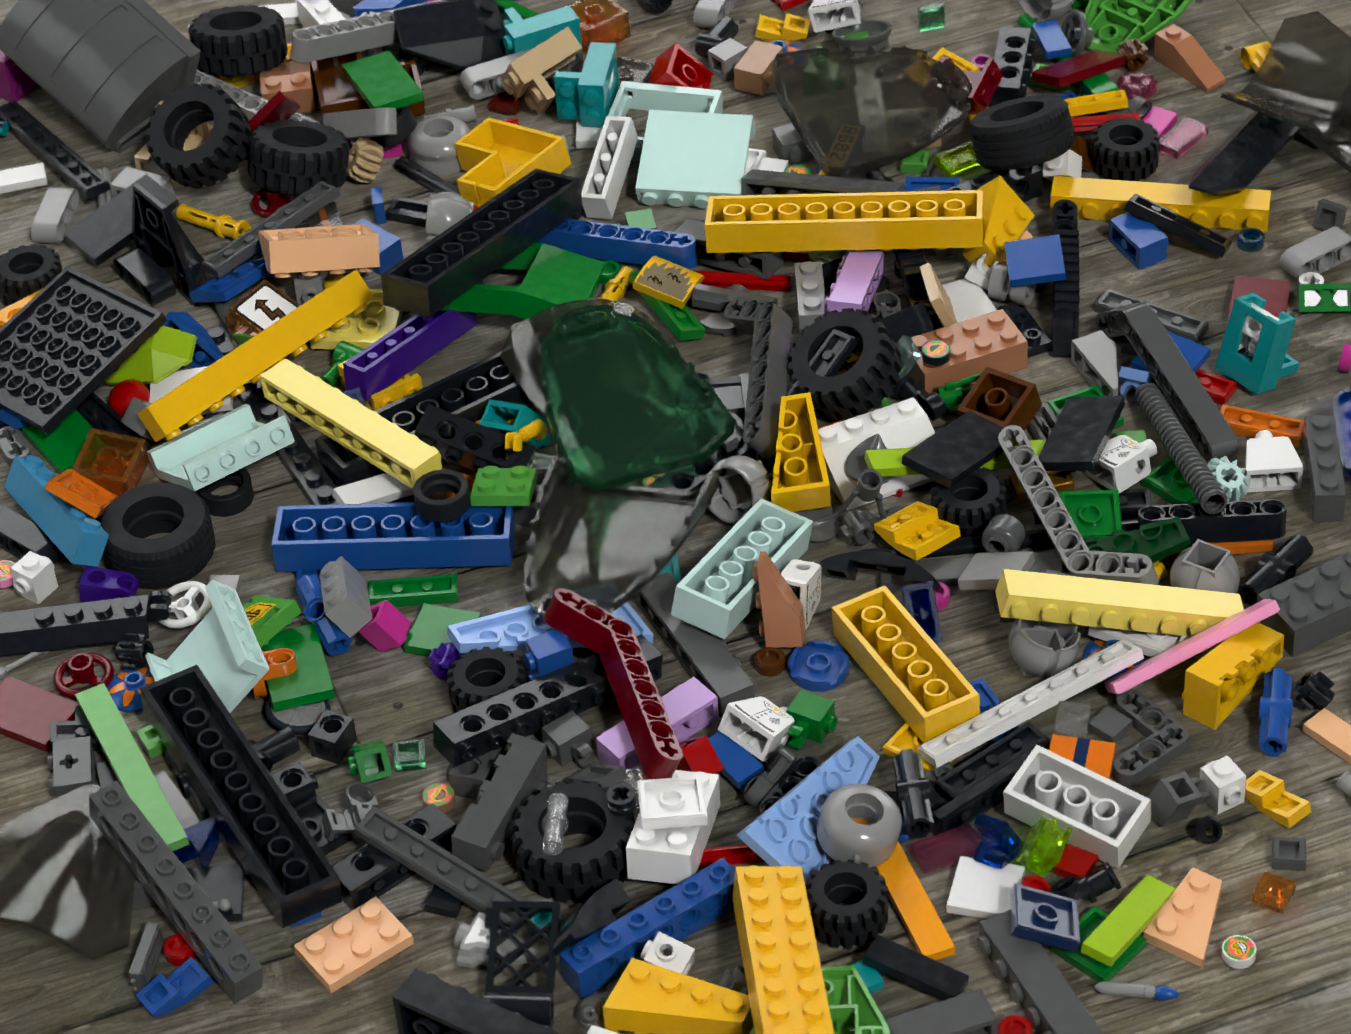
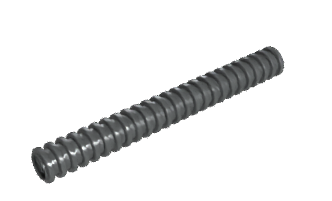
(1181, 448)

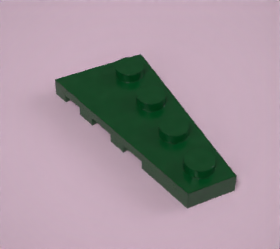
(1152, 539)

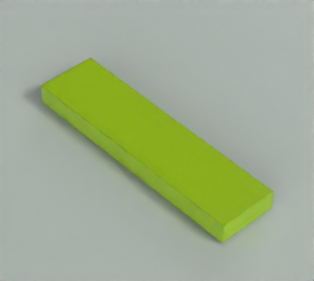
(1127, 921)

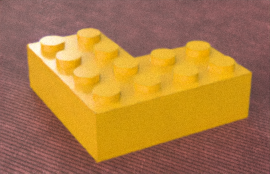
(502, 154)

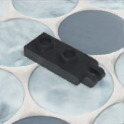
(1037, 339)

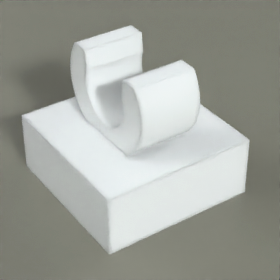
(979, 272)

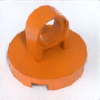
(276, 669)

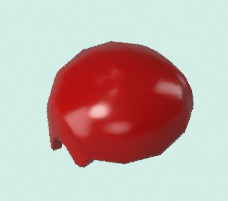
(123, 393)

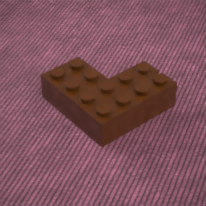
(338, 94)

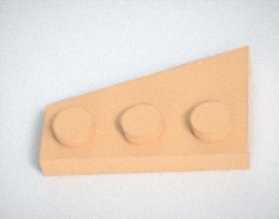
(1187, 918)

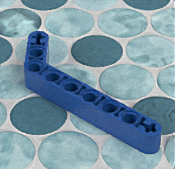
(623, 242)

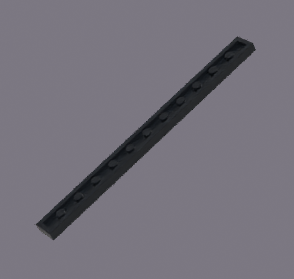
(297, 456)

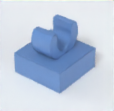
(1132, 379)

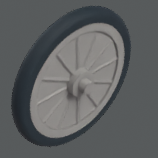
(299, 719)

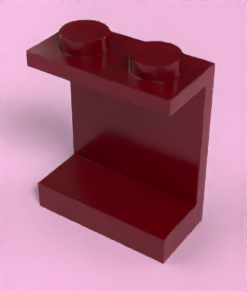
(983, 84)

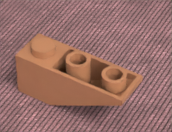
(781, 610)

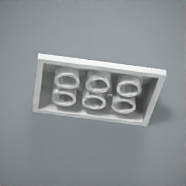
(898, 425)

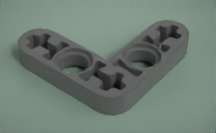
(1156, 739)

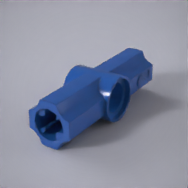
(331, 635)
(1275, 712)

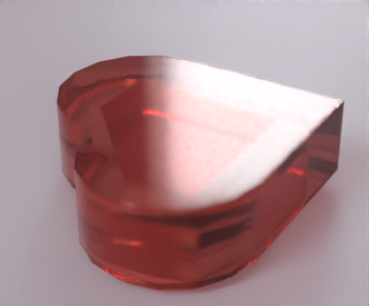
(504, 104)

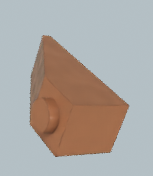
(1186, 57)

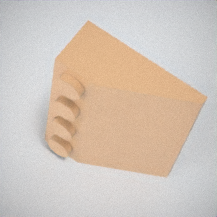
(319, 249)

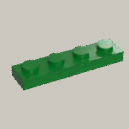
(678, 320)

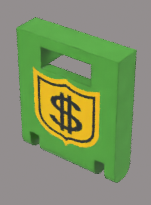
(270, 616)

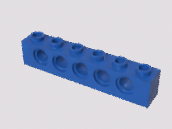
(675, 913)

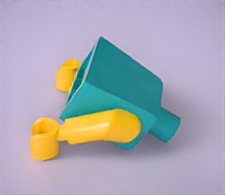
(516, 423)

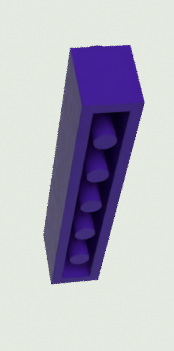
(404, 350)

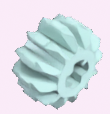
(1229, 477)

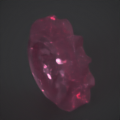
(1132, 86)

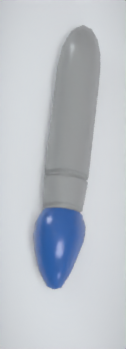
(1136, 990)

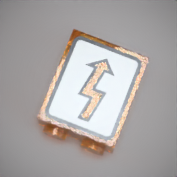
(260, 308)

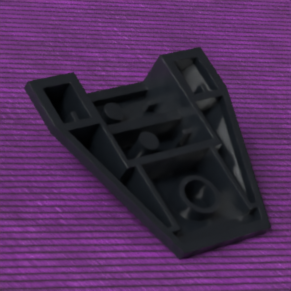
(452, 32)
(163, 240)

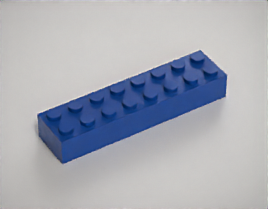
(390, 537)

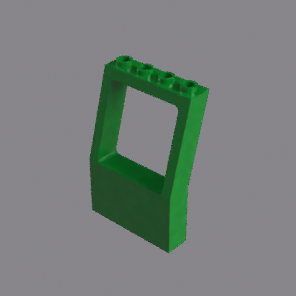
(552, 279)

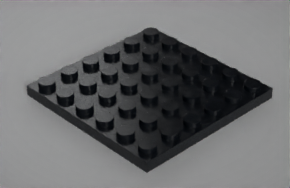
(67, 346)

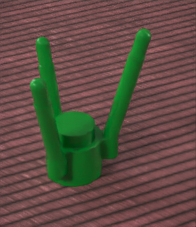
(952, 392)

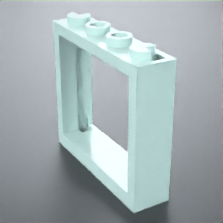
(663, 98)

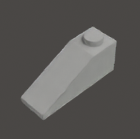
(1096, 360)

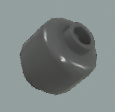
(1003, 534)

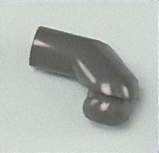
(592, 1007)

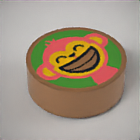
(440, 795)

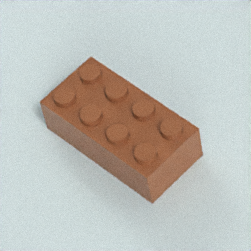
(974, 344)

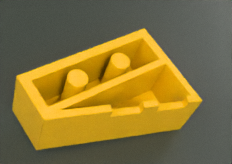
(1003, 221)

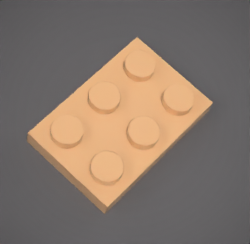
(353, 944)

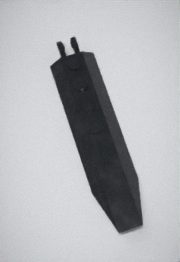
(1243, 155)
(80, 623)

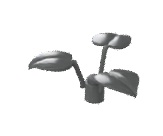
(868, 487)

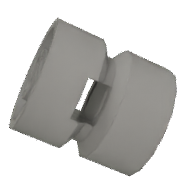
(1000, 288)

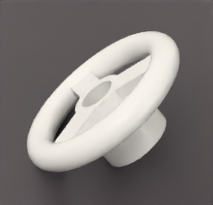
(186, 607)

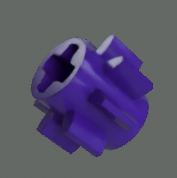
(442, 659)

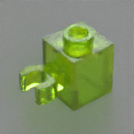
(1043, 846)

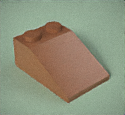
(293, 80)

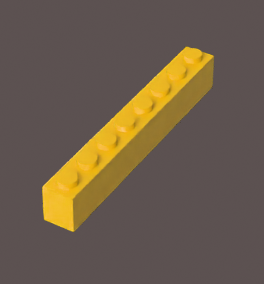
(1107, 199)

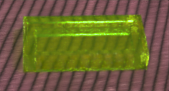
(956, 160)

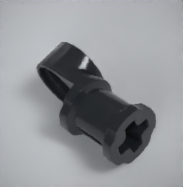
(931, 403)
(1091, 885)

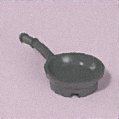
(877, 30)

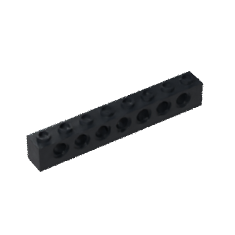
(530, 707)

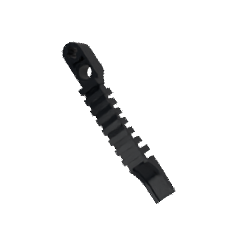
(912, 280)
(1066, 292)

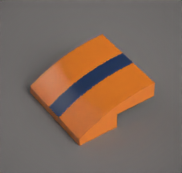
(1088, 753)

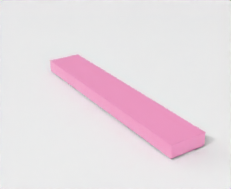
(1191, 646)

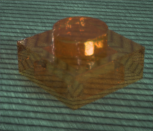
(1273, 892)

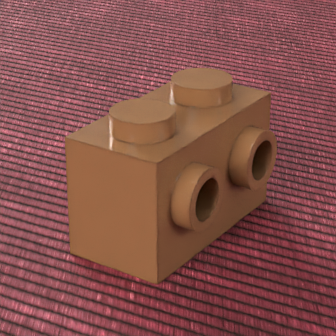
(755, 69)

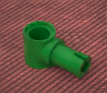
(342, 352)

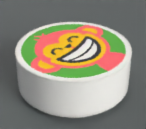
(1238, 951)

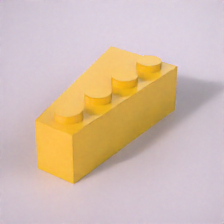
(799, 465)
(1230, 673)
(668, 1002)

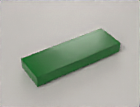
(415, 590)

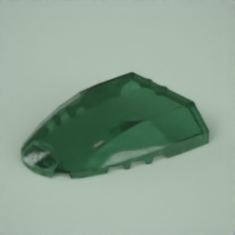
(625, 400)

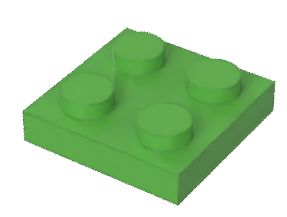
(503, 486)

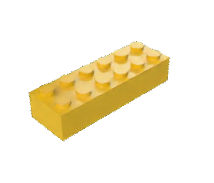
(905, 663)

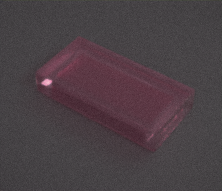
(1182, 137)
(945, 848)

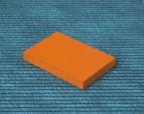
(81, 492)

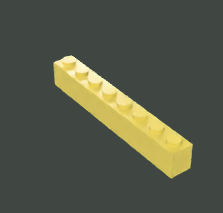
(349, 423)
(1112, 603)

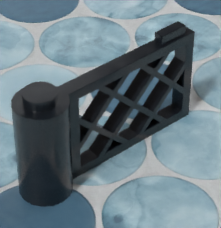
(531, 1001)

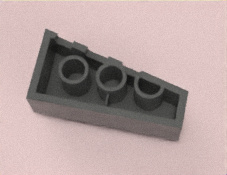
(487, 826)

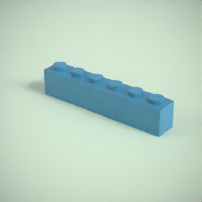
(67, 527)

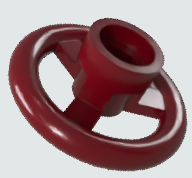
(275, 200)
(82, 672)

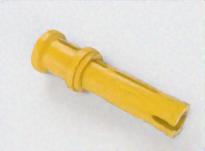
(222, 225)

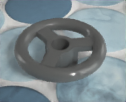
(1078, 35)

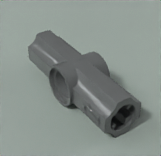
(718, 298)

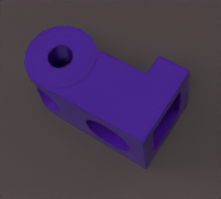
(106, 584)

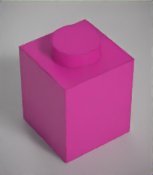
(386, 628)

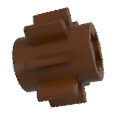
(1133, 53)

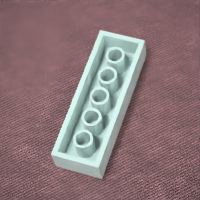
(722, 585)

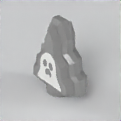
(474, 944)

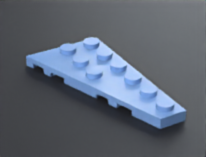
(515, 626)
(789, 827)

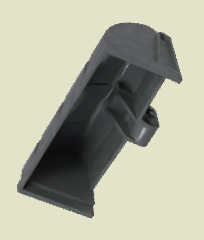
(100, 61)

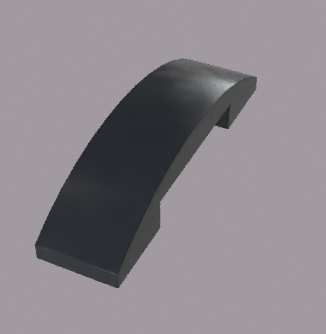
(847, 564)

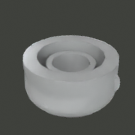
(433, 143)
(854, 841)

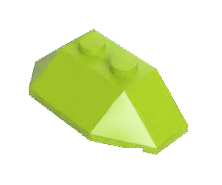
(157, 357)

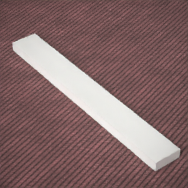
(1030, 703)

